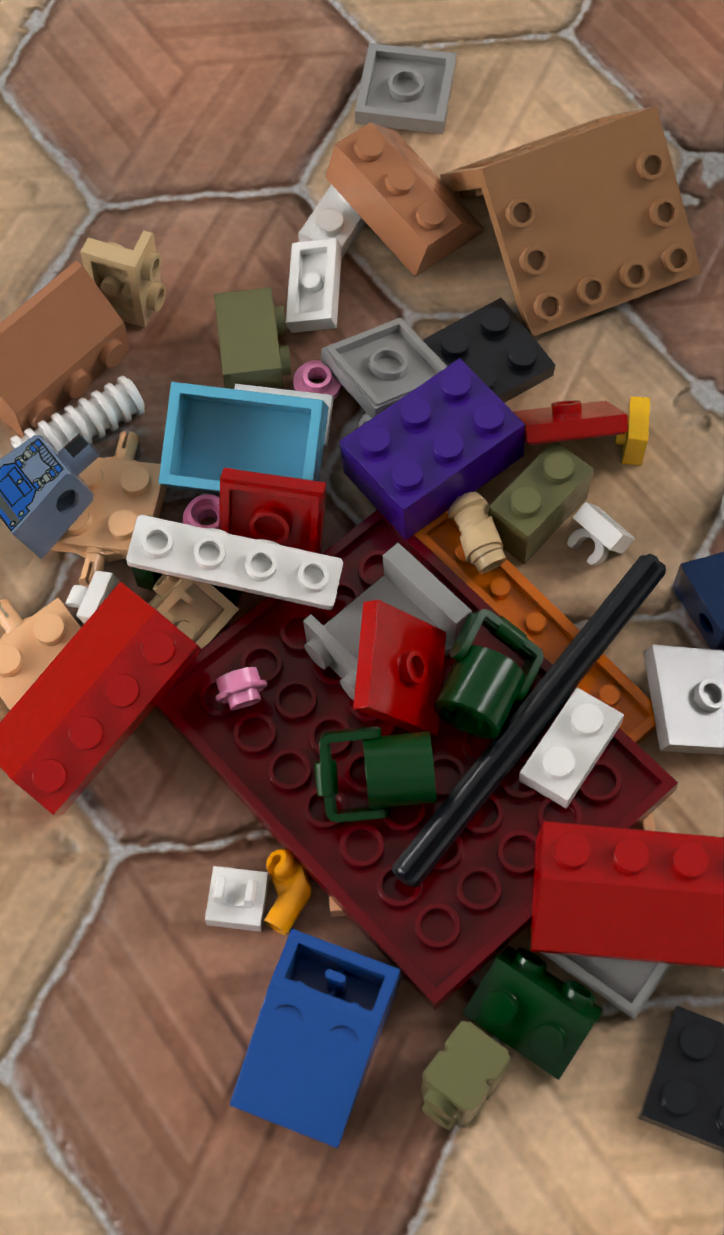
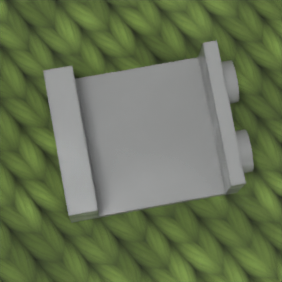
(403, 586)

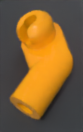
(291, 888)

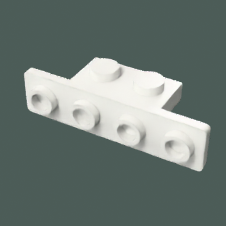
(234, 562)

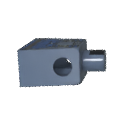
(44, 490)

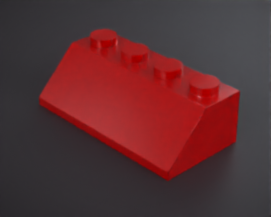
(92, 698)
(629, 895)

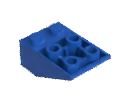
(315, 1037)

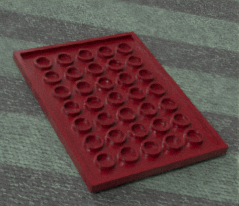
(267, 754)

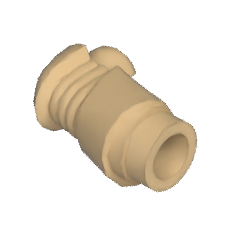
(478, 532)

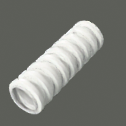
(90, 416)

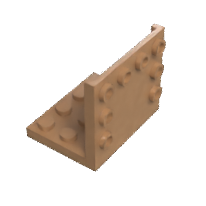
(585, 217)

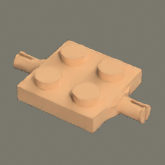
(121, 494)
(31, 646)

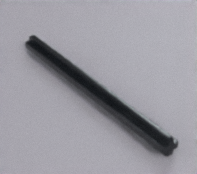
(527, 722)

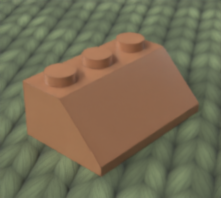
(400, 197)
(56, 348)

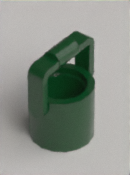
(484, 681)
(396, 770)

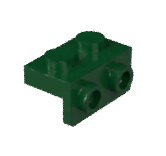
(533, 1010)

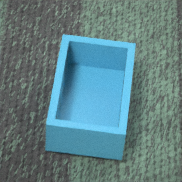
(240, 431)

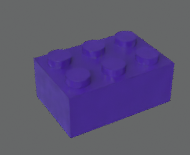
(432, 448)

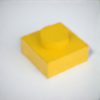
(636, 438)

